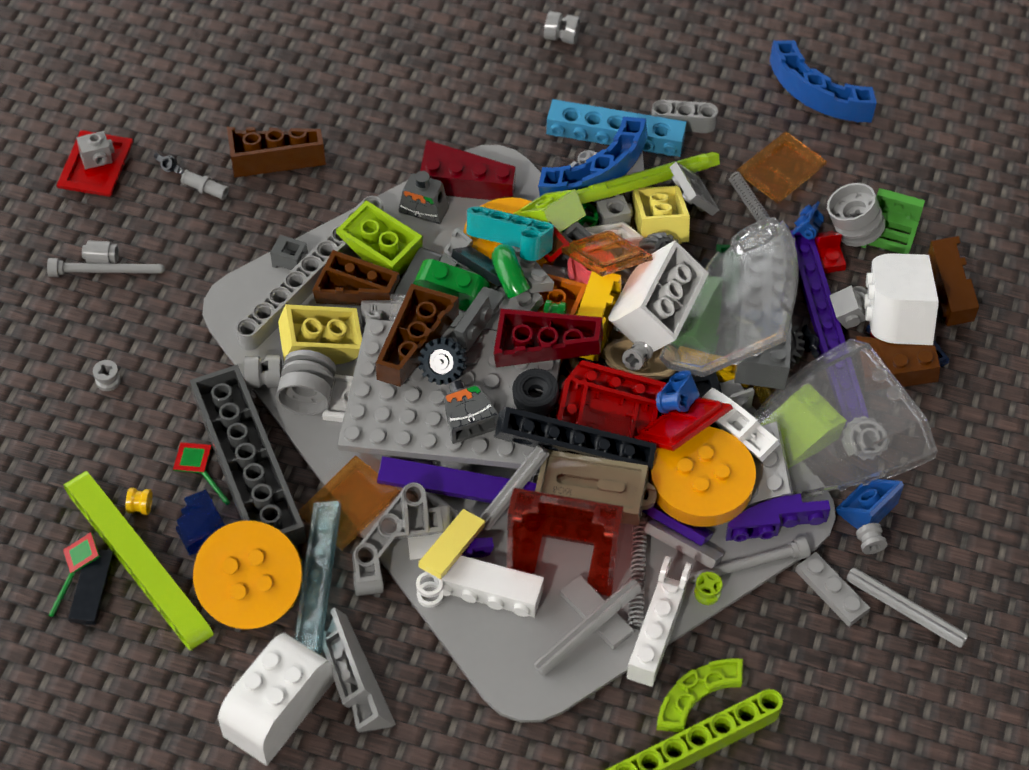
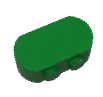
(451, 281)

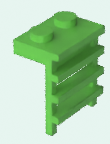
(901, 214)

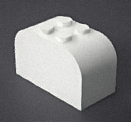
(659, 297)
(901, 299)
(274, 697)

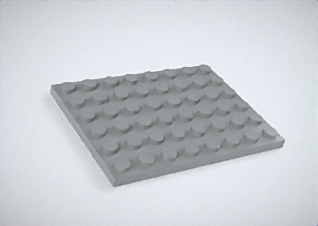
(413, 417)

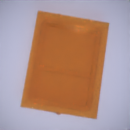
(781, 167)
(606, 253)
(359, 498)

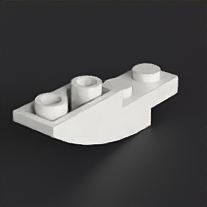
(744, 427)

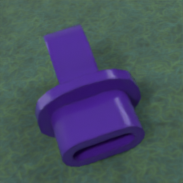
(479, 548)

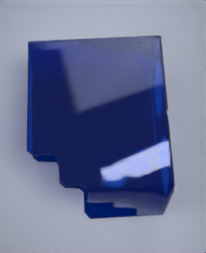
(198, 521)

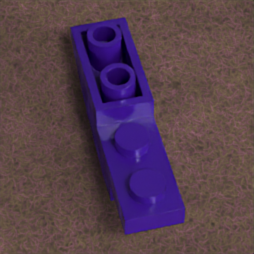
(767, 517)

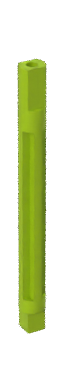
(645, 178)

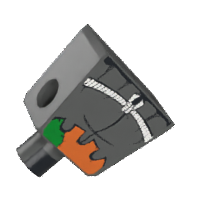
(424, 198)
(468, 412)

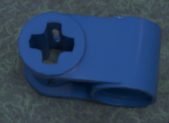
(677, 393)

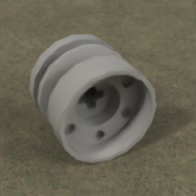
(856, 214)
(306, 382)

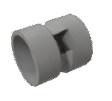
(554, 27)
(254, 370)

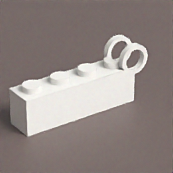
(486, 584)
(657, 625)

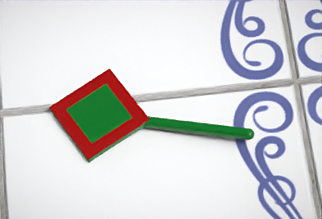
(194, 459)
(77, 556)

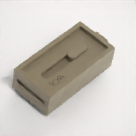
(598, 481)

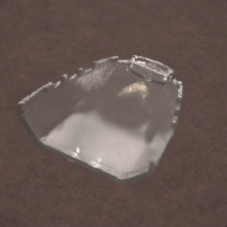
(742, 303)
(847, 422)

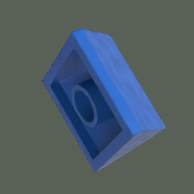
(870, 502)

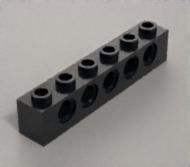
(568, 437)

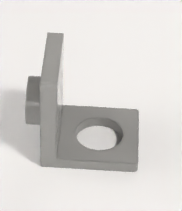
(737, 393)

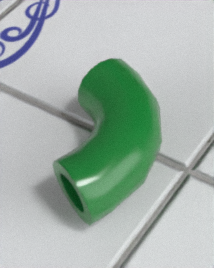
(509, 270)

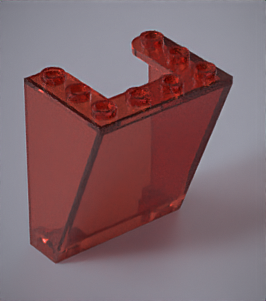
(567, 519)

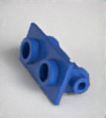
(809, 221)

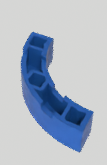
(816, 89)
(604, 165)

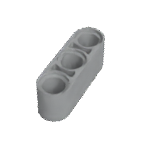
(699, 116)

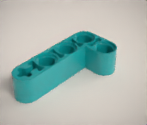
(528, 234)

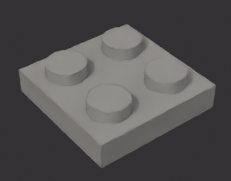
(693, 188)

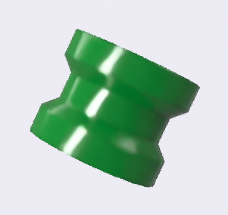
(551, 307)

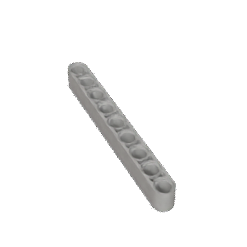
(292, 288)

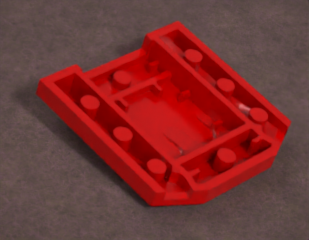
(608, 399)

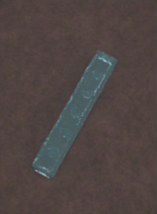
(317, 575)

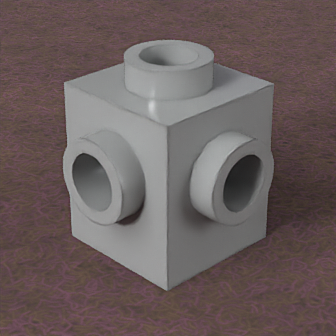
(95, 149)

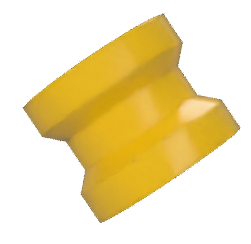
(139, 501)

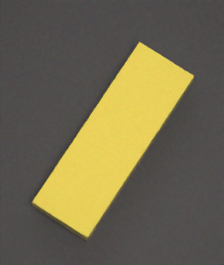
(451, 544)

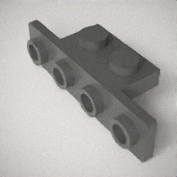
(476, 317)

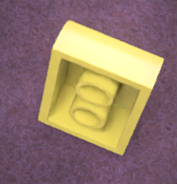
(661, 211)
(321, 329)

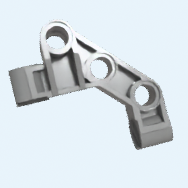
(410, 520)

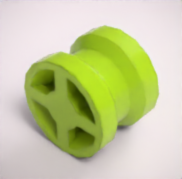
(711, 582)

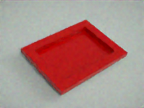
(99, 179)
(678, 427)

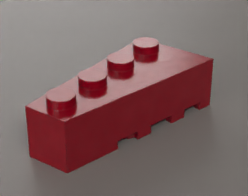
(468, 173)
(544, 336)

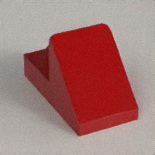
(830, 252)

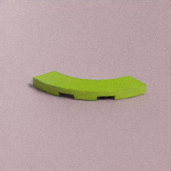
(695, 686)

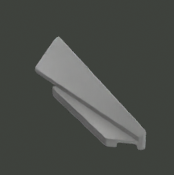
(354, 676)

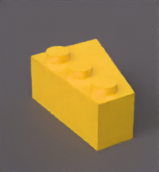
(598, 302)

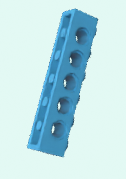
(602, 124)

